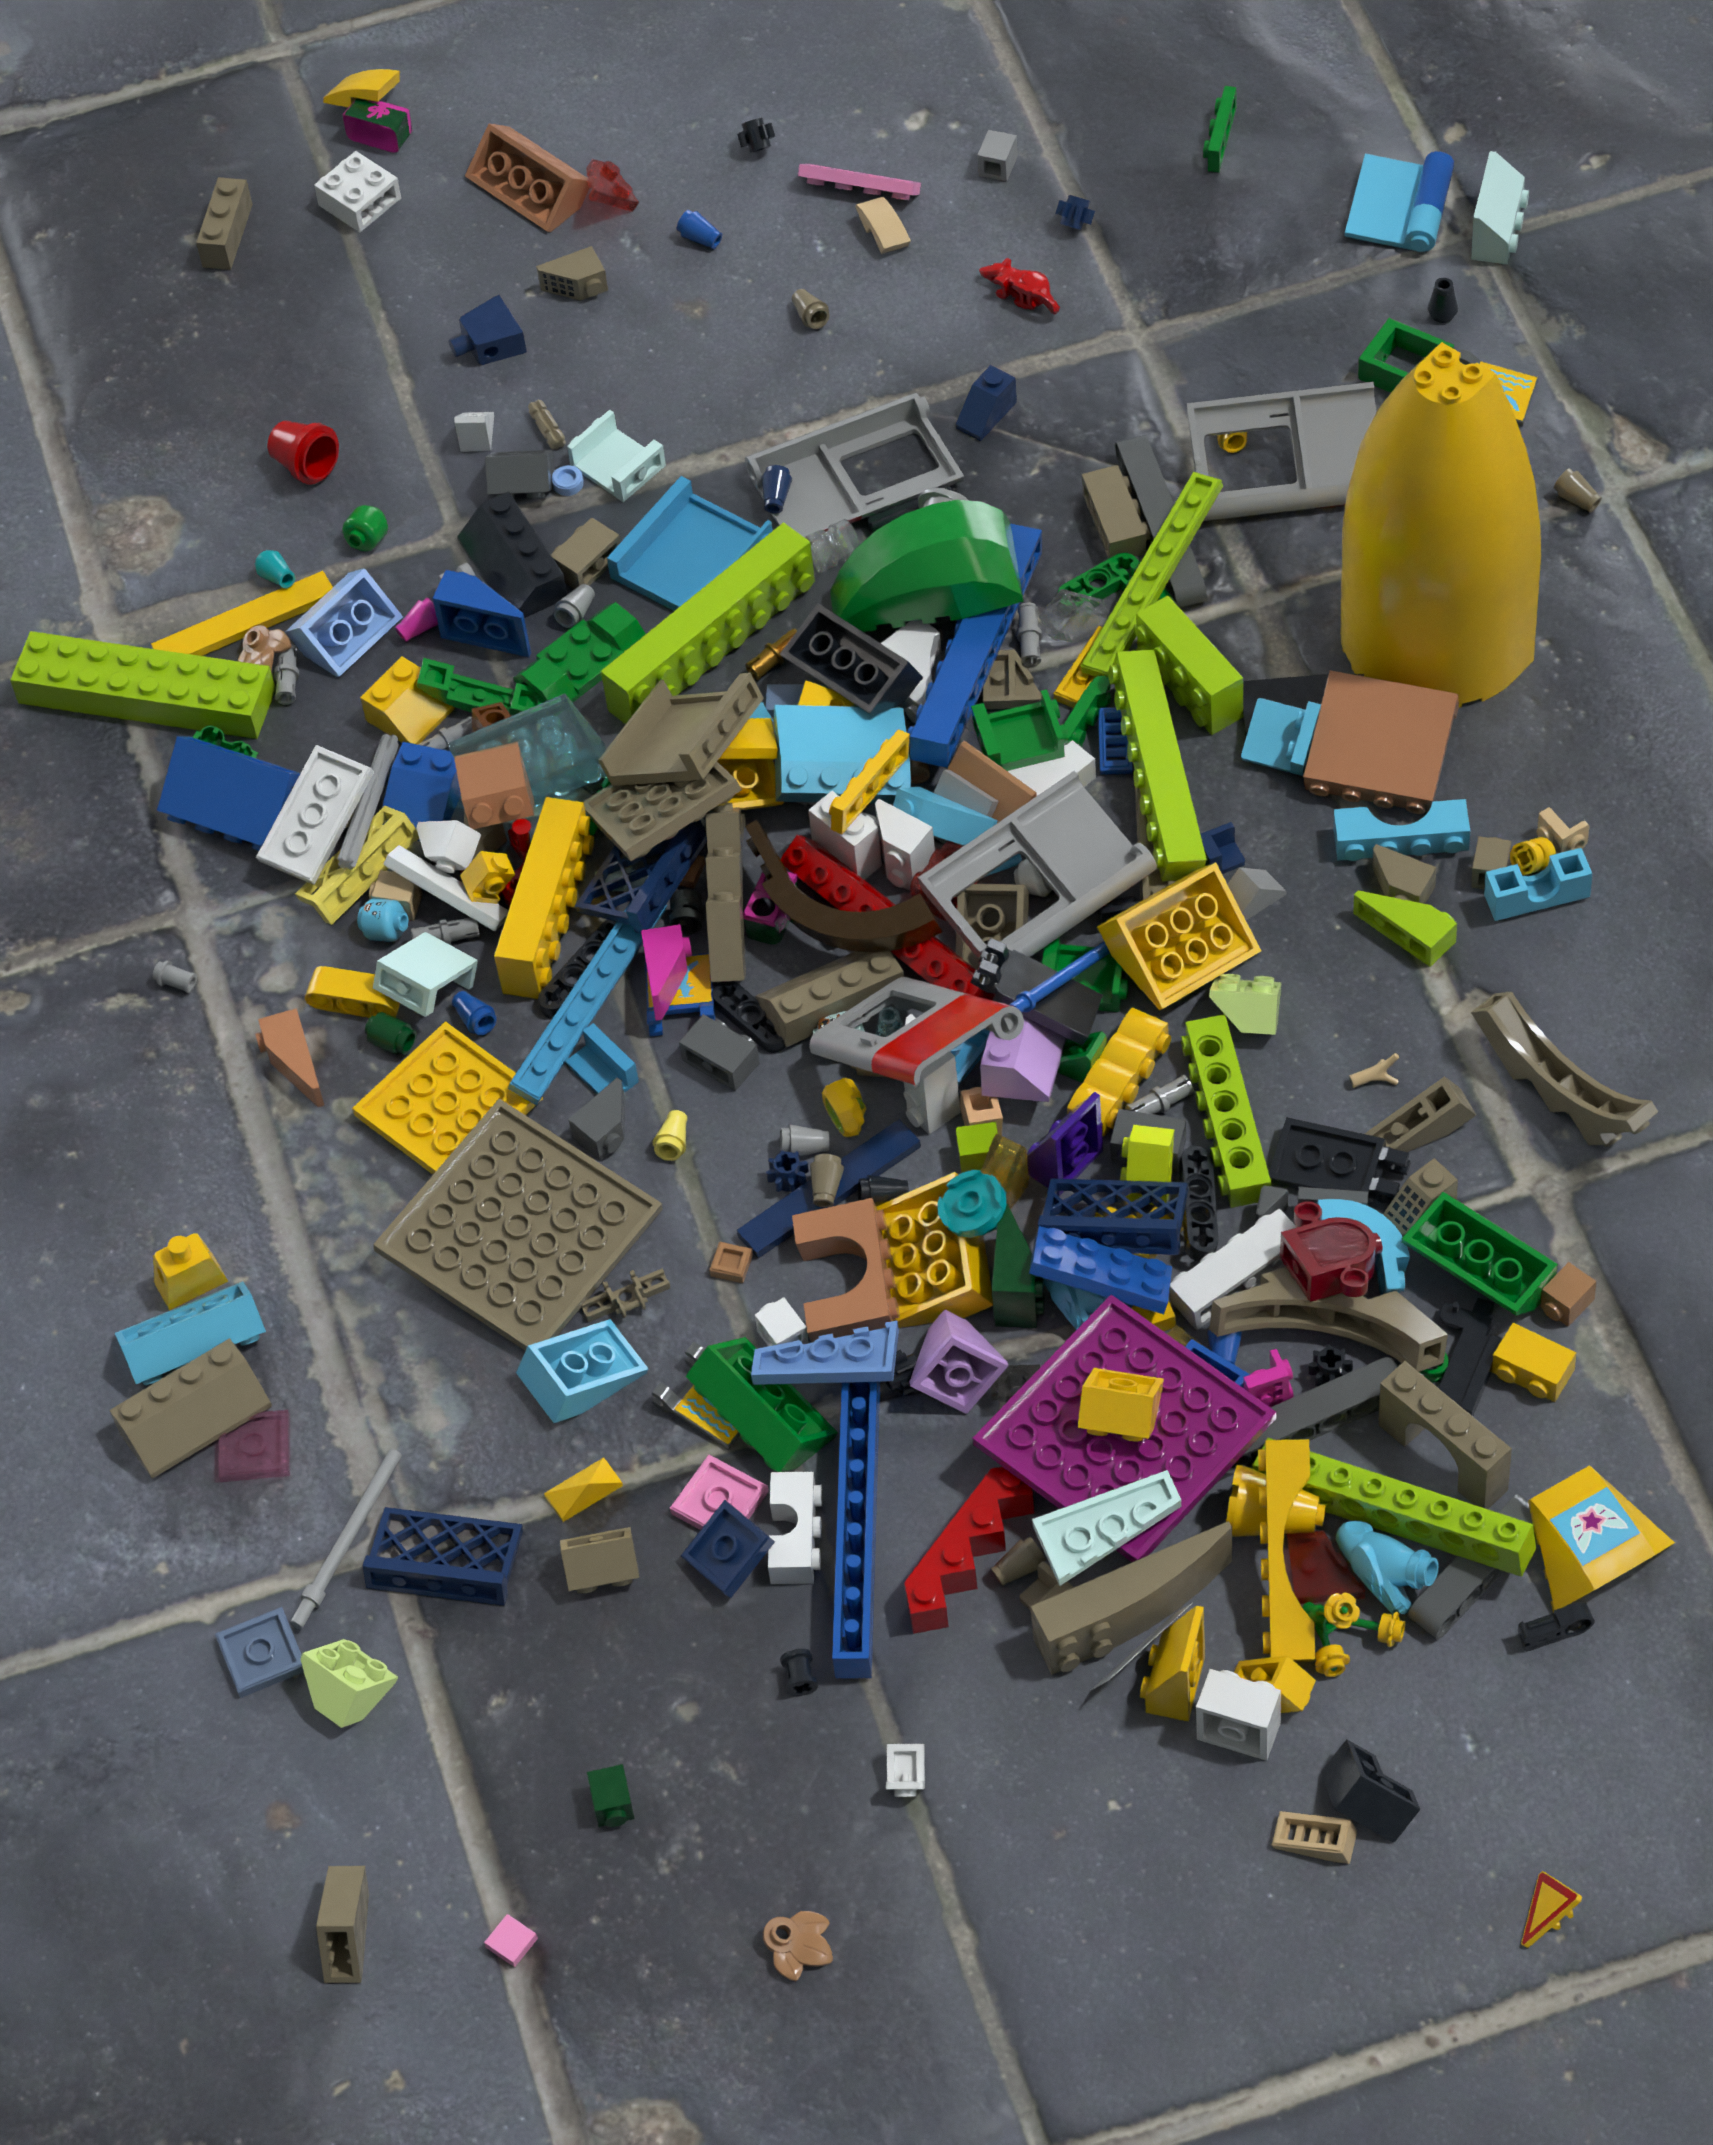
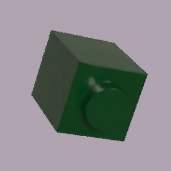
(611, 1796)

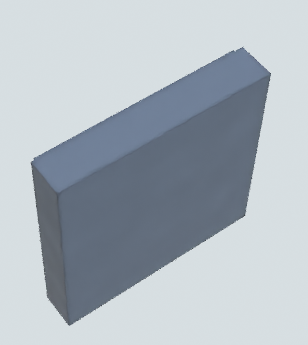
(260, 1652)

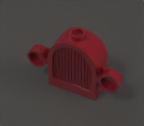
(1329, 1253)

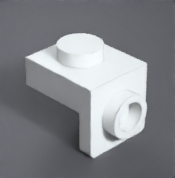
(905, 1769)

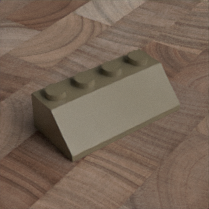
(826, 991)
(190, 1408)

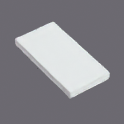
(315, 814)

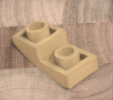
(884, 224)

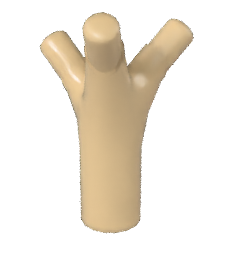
(1375, 1073)

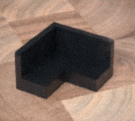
(1366, 1794)

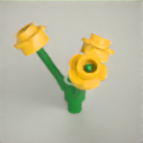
(1341, 1613)

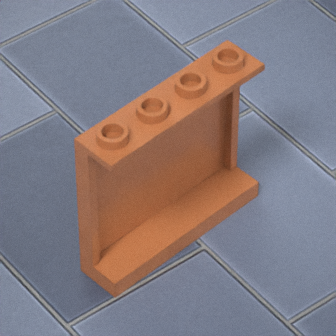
(1380, 742)

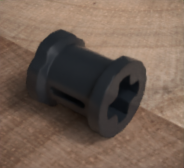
(799, 1672)

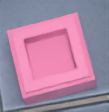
(511, 1940)

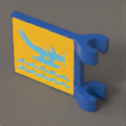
(693, 994)

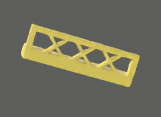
(343, 887)

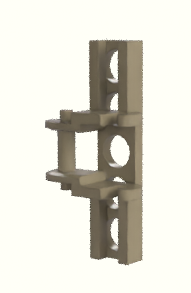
(639, 1295)

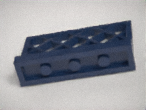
(657, 889)
(1137, 1235)
(437, 1576)

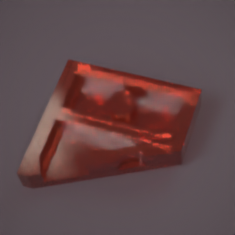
(609, 186)
(1319, 1569)

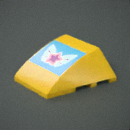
(1590, 1535)

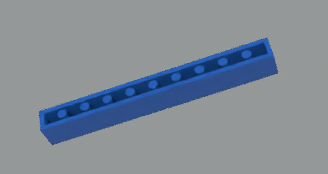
(967, 666)
(856, 1530)

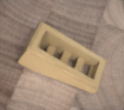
(1332, 1826)

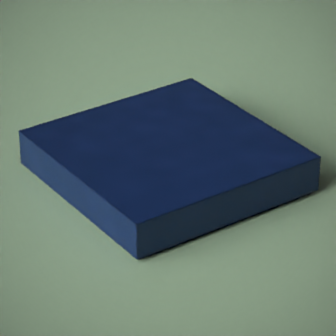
(727, 1548)

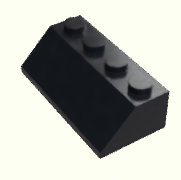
(512, 556)
(851, 662)

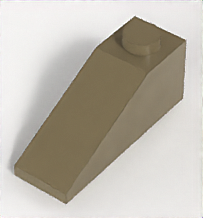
(1426, 1117)

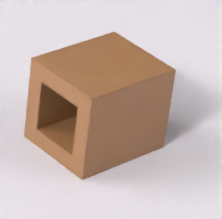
(1568, 1294)

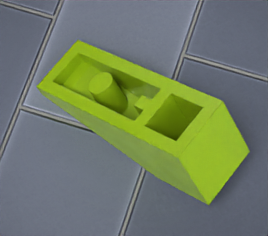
(1409, 924)

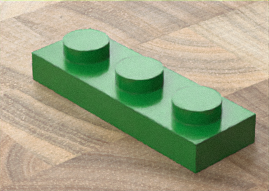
(1220, 128)

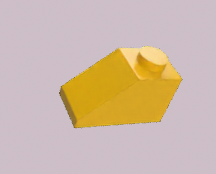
(1283, 1675)

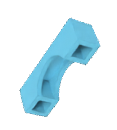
(1440, 830)

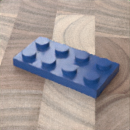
(1101, 1269)

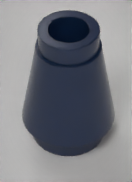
(776, 485)

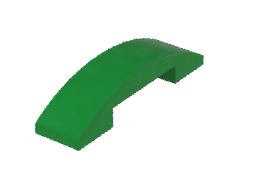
(468, 693)

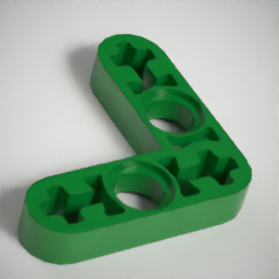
(1109, 572)

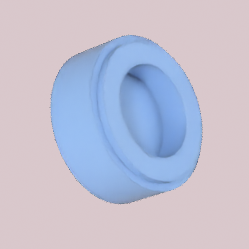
(567, 480)

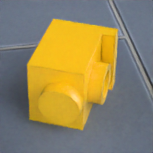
(487, 876)

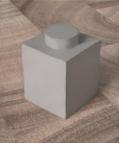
(997, 155)

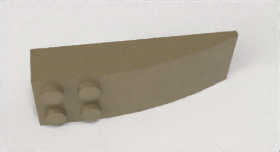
(1128, 1600)

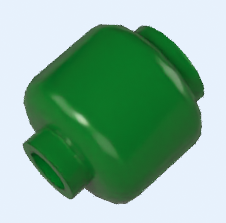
(365, 528)

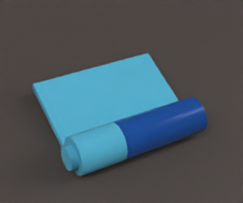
(1400, 201)

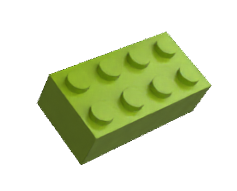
(1191, 665)

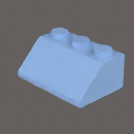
(344, 623)

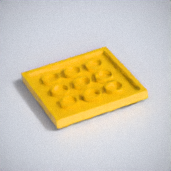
(438, 1097)

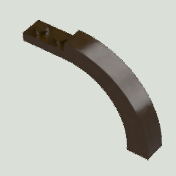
(853, 931)

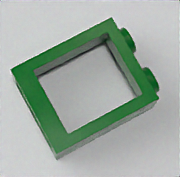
(1392, 334)

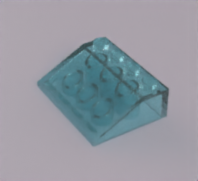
(554, 742)

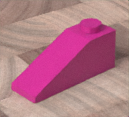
(666, 964)

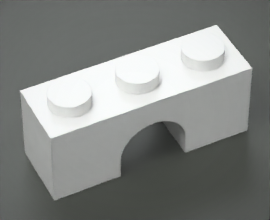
(794, 1554)

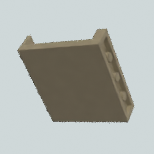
(679, 734)

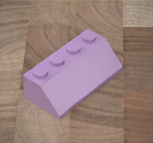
(1022, 1066)

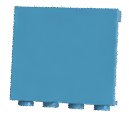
(681, 546)

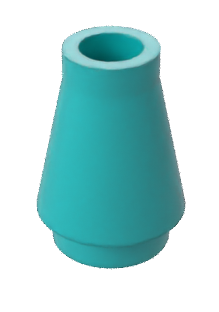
(273, 567)

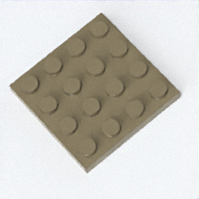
(647, 814)

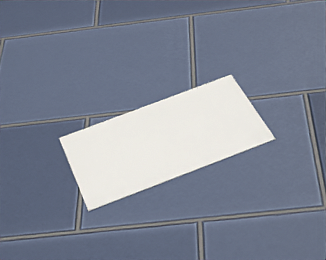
(1141, 1646)

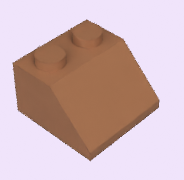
(494, 785)

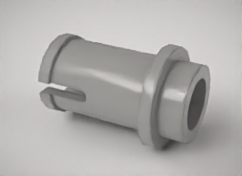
(167, 974)

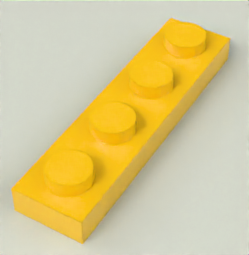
(869, 782)

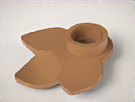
(261, 644)
(802, 1946)

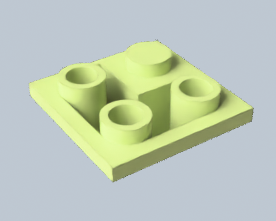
(1248, 1003)
(345, 1681)

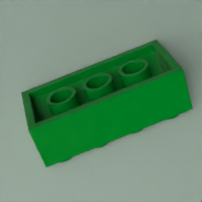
(1481, 1254)
(767, 1416)

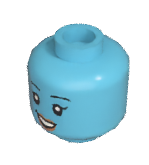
(382, 920)

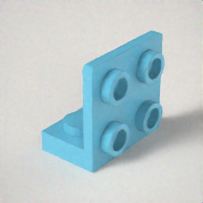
(1281, 735)

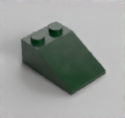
(1015, 1292)

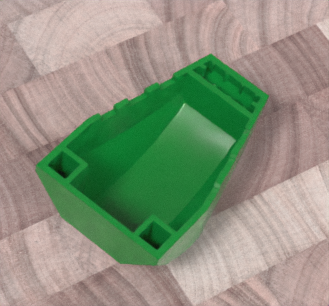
(930, 565)

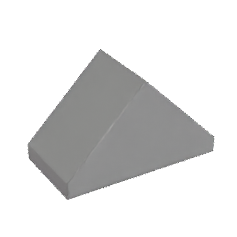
(1254, 890)

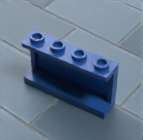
(224, 791)

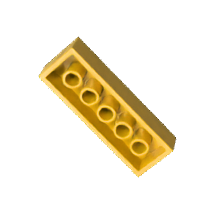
(544, 898)

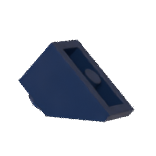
(987, 402)

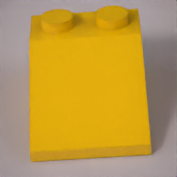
(1176, 1667)

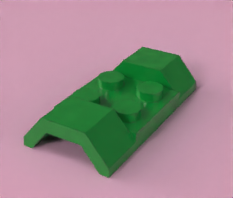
(578, 656)

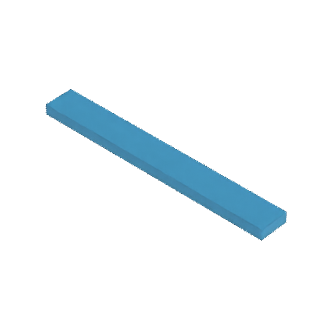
(577, 1012)

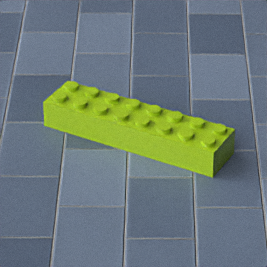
(711, 621)
(143, 684)

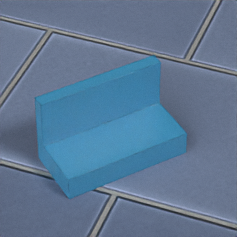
(602, 1062)

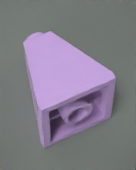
(956, 1363)

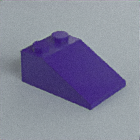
(1069, 1144)

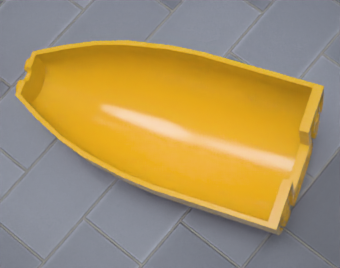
(1442, 536)

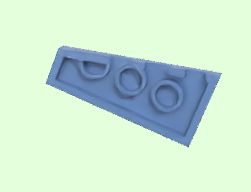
(849, 1358)

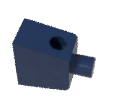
(489, 333)

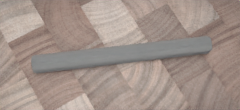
(368, 802)

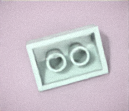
(1498, 212)

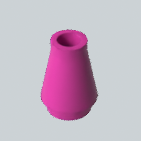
(418, 620)

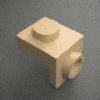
(1562, 837)

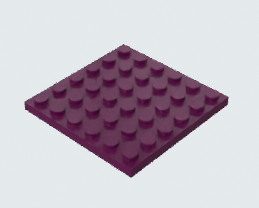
(1197, 1432)

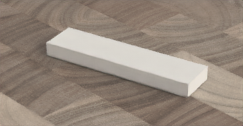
(444, 887)

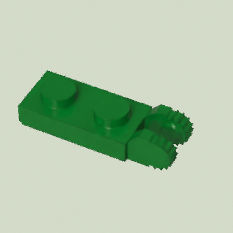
(1086, 710)

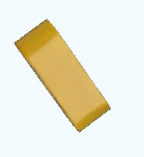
(347, 993)

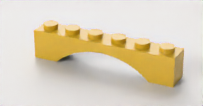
(1286, 1474)

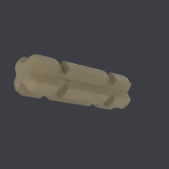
(546, 424)

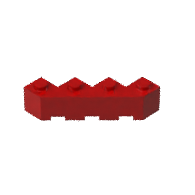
(971, 1533)

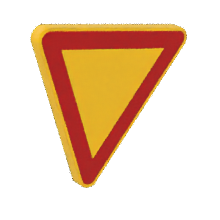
(1549, 1905)

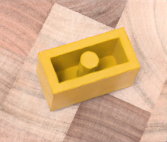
(1533, 1362)

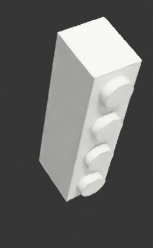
(1230, 1269)

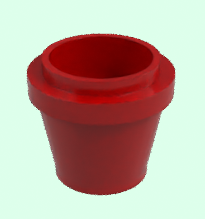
(304, 449)

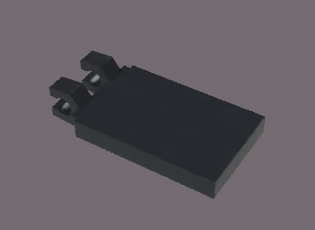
(1287, 691)
(1065, 1011)
(1336, 1159)

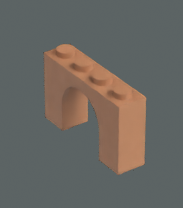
(857, 1231)

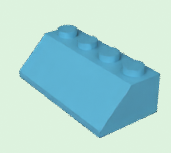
(189, 1332)

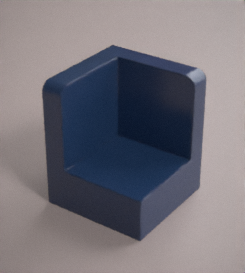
(1221, 848)

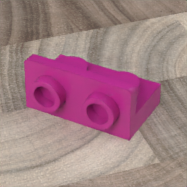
(1273, 1384)

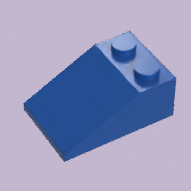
(478, 615)
(423, 784)

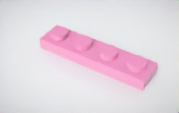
(846, 179)

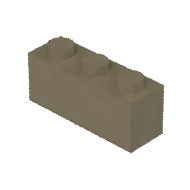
(224, 223)
(1115, 512)

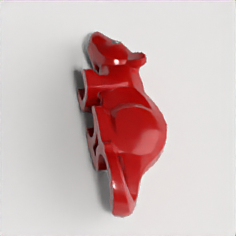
(1027, 286)

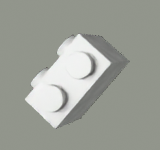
(357, 191)
(856, 847)

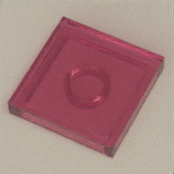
(256, 1448)

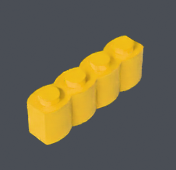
(1124, 1064)

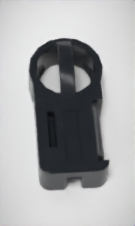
(1561, 1624)

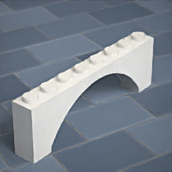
(920, 646)

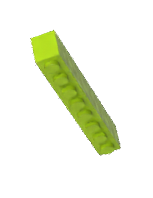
(1157, 764)

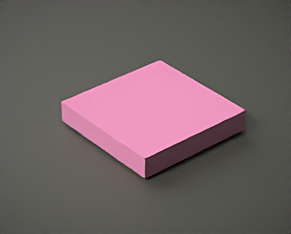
(711, 1486)

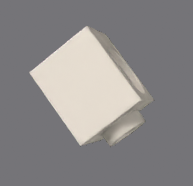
(780, 1324)

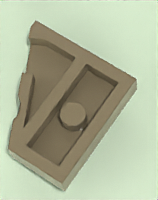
(1009, 683)

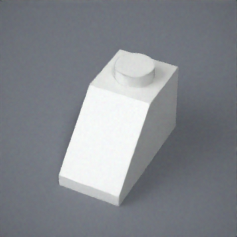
(448, 844)

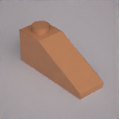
(288, 1052)

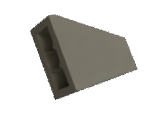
(343, 1924)

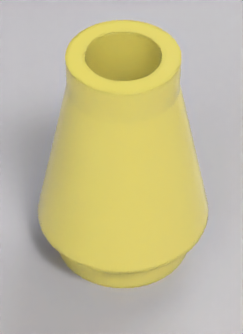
(671, 1138)

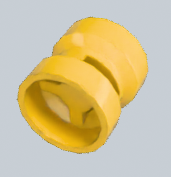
(1532, 855)

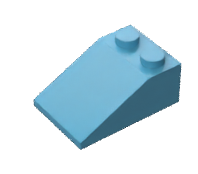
(579, 1369)

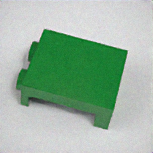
(1021, 734)
(1103, 976)

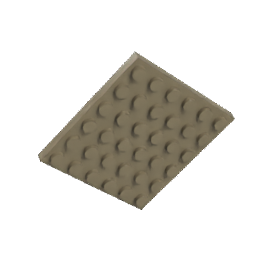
(518, 1227)

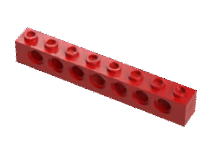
(852, 893)

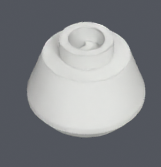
(1029, 876)

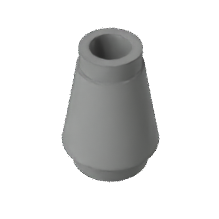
(574, 606)
(803, 1140)

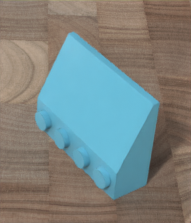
(828, 747)

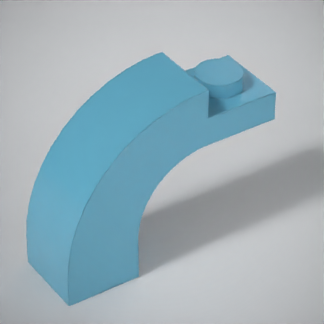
(1393, 1260)

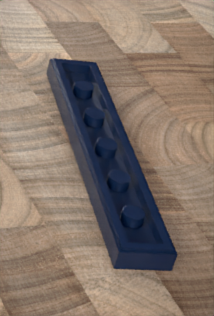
(870, 1158)

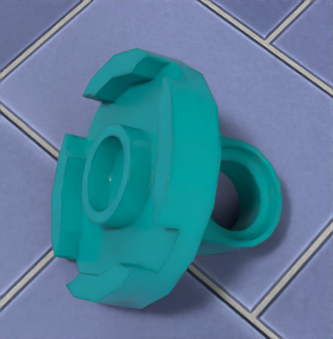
(972, 1204)

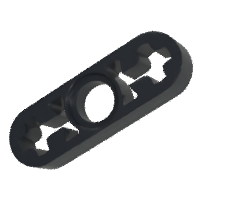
(746, 1003)

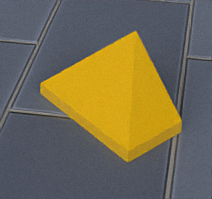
(583, 1489)

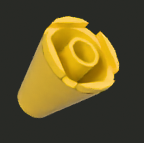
(1246, 1514)

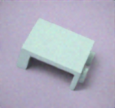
(614, 458)
(420, 969)

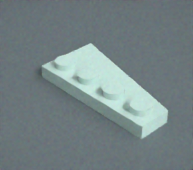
(1097, 1526)

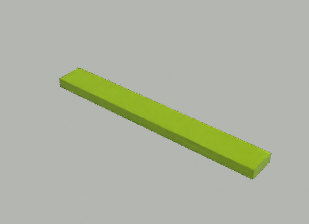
(1153, 572)

